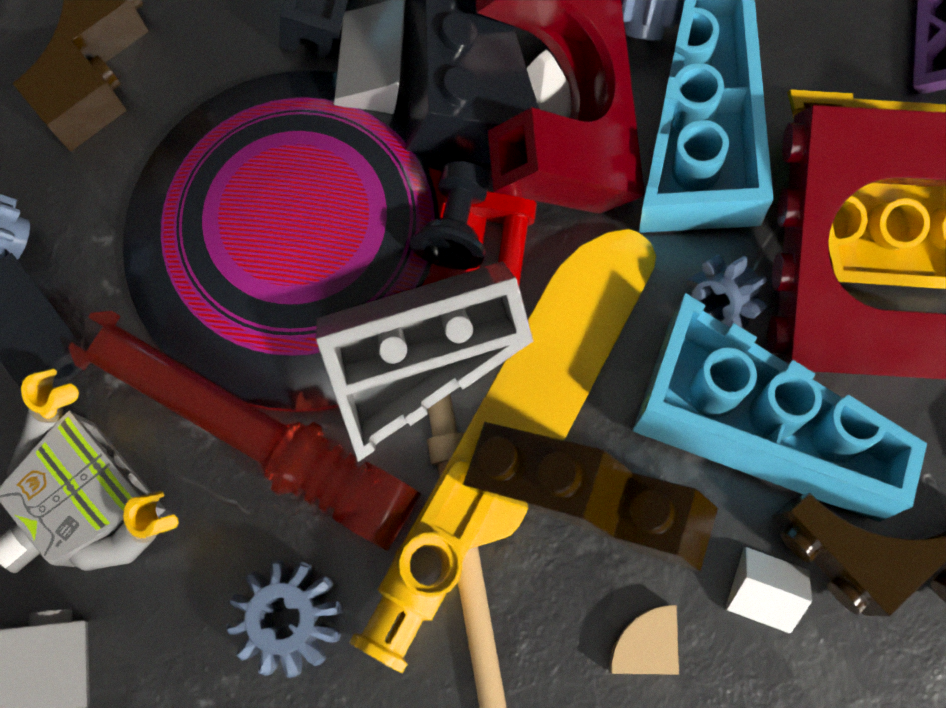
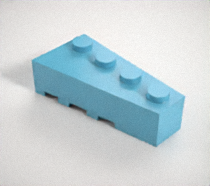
(713, 130)
(771, 420)

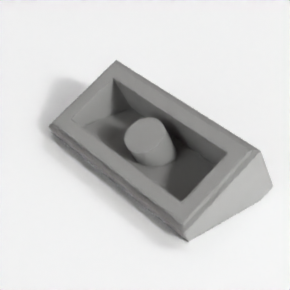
(371, 57)

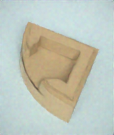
(648, 644)

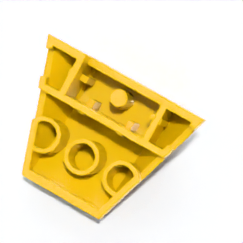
(885, 229)

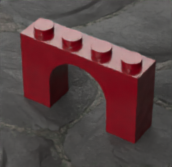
(594, 154)
(818, 321)

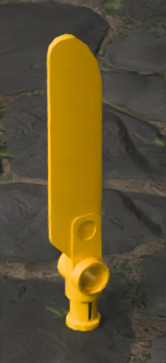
(532, 392)

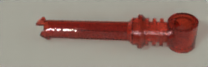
(290, 454)

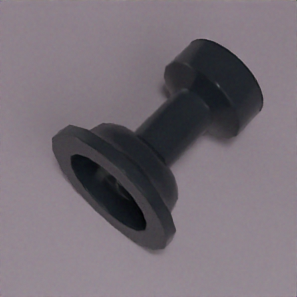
(450, 239)

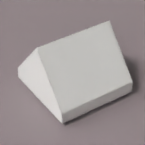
(769, 590)

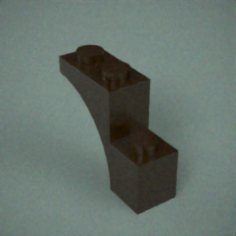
(70, 79)
(593, 493)
(865, 568)

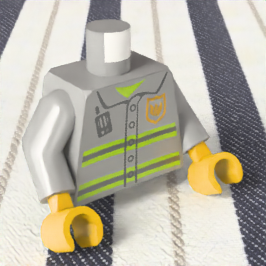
(73, 490)

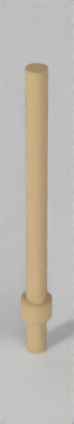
(471, 581)

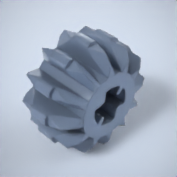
(275, 640)

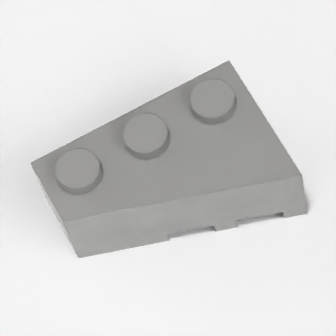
(418, 347)
(45, 662)

